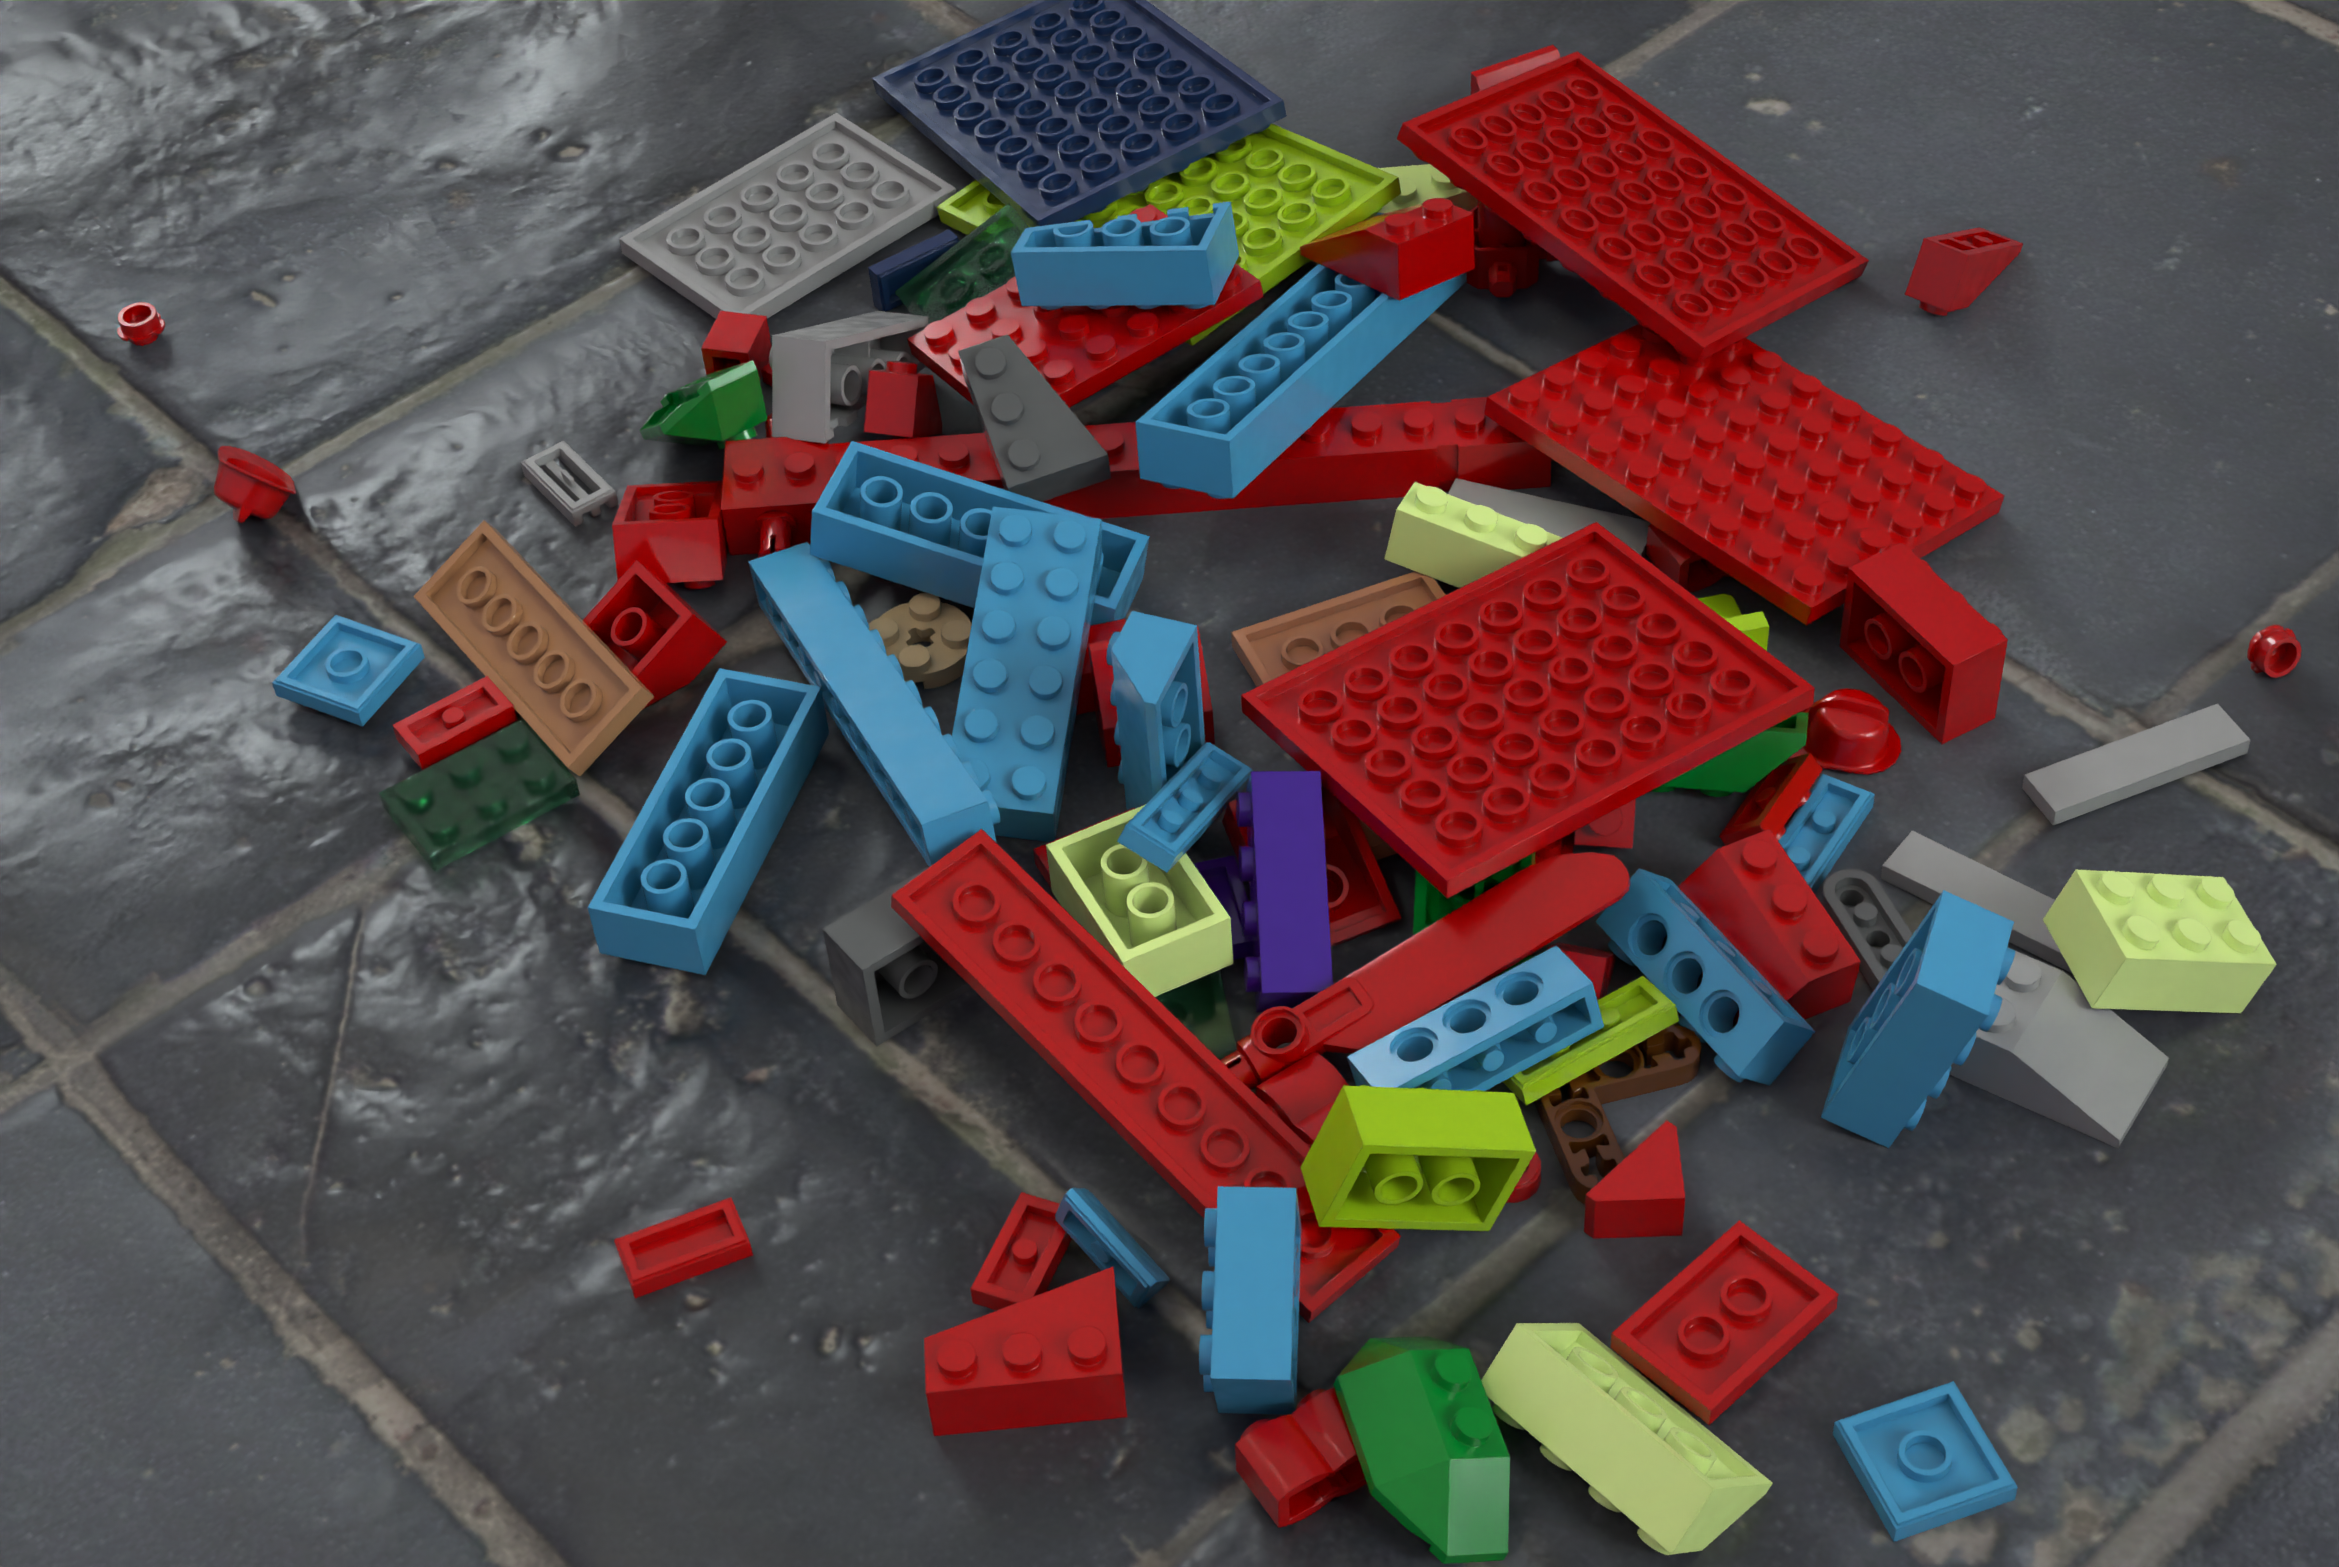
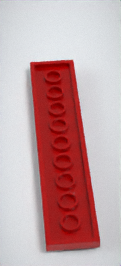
(1123, 1050)

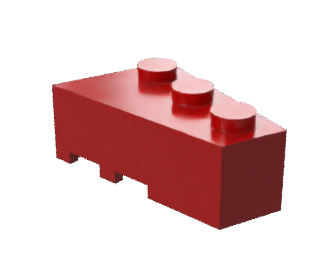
(1031, 1362)

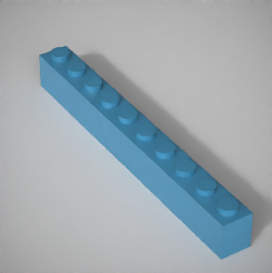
(872, 703)

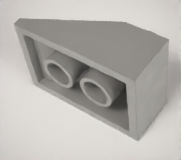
(2063, 1055)

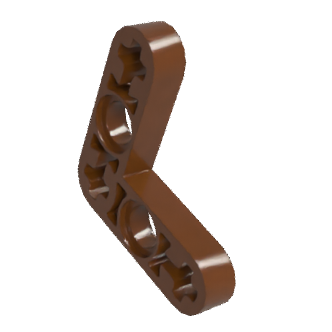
(1595, 1088)

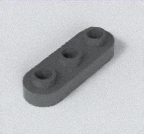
(1869, 923)

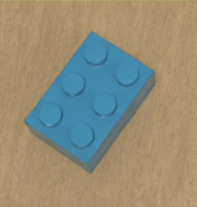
(1252, 1300)

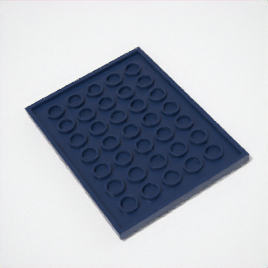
(1077, 103)

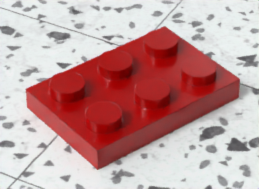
(1724, 1322)

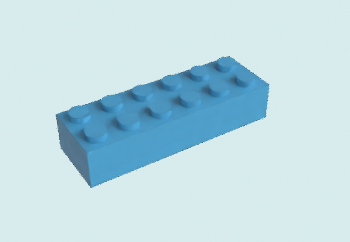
(934, 526)
(1027, 663)
(709, 822)

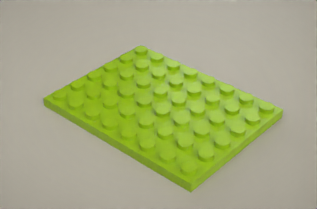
(1279, 193)

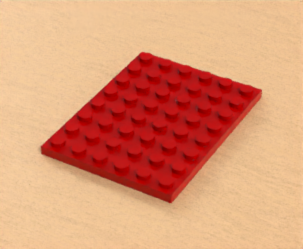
(1634, 204)
(1744, 462)
(1524, 706)

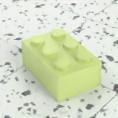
(1149, 920)
(2158, 942)

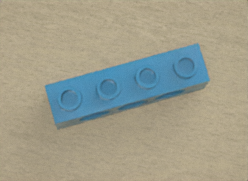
(1767, 1026)
(1487, 1030)

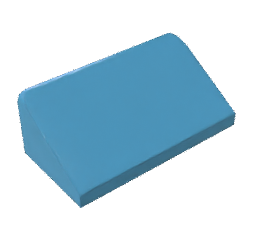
(1110, 1246)

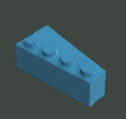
(1128, 261)

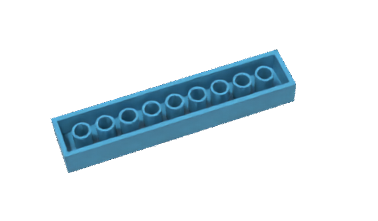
(1275, 381)

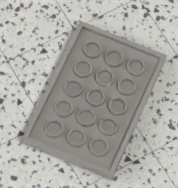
(788, 221)

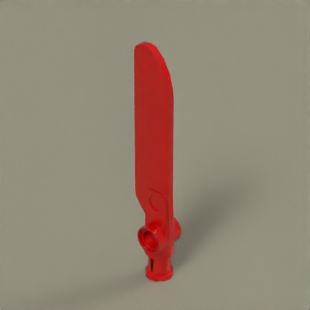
(1435, 964)

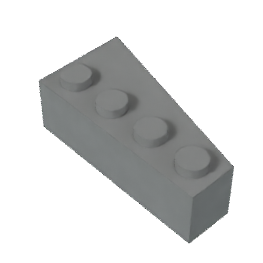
(825, 369)

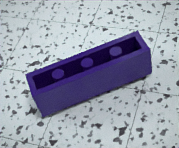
(1286, 887)

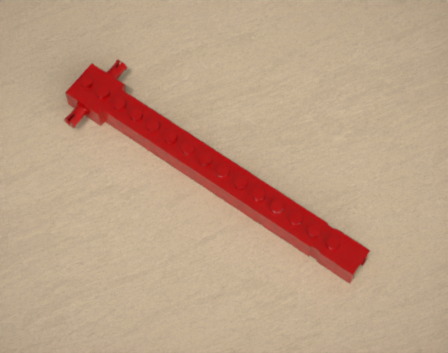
(1340, 458)

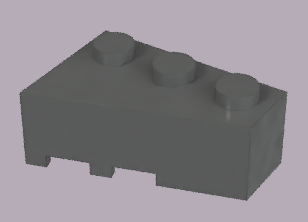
(1028, 426)

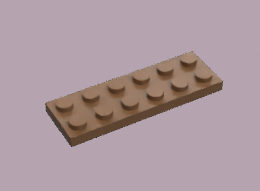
(533, 648)

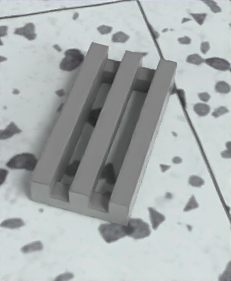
(569, 508)

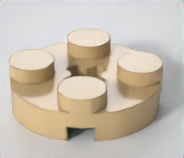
(931, 621)

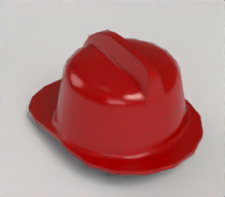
(251, 484)
(1851, 733)

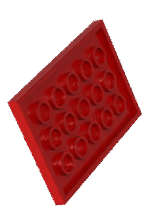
(1075, 345)

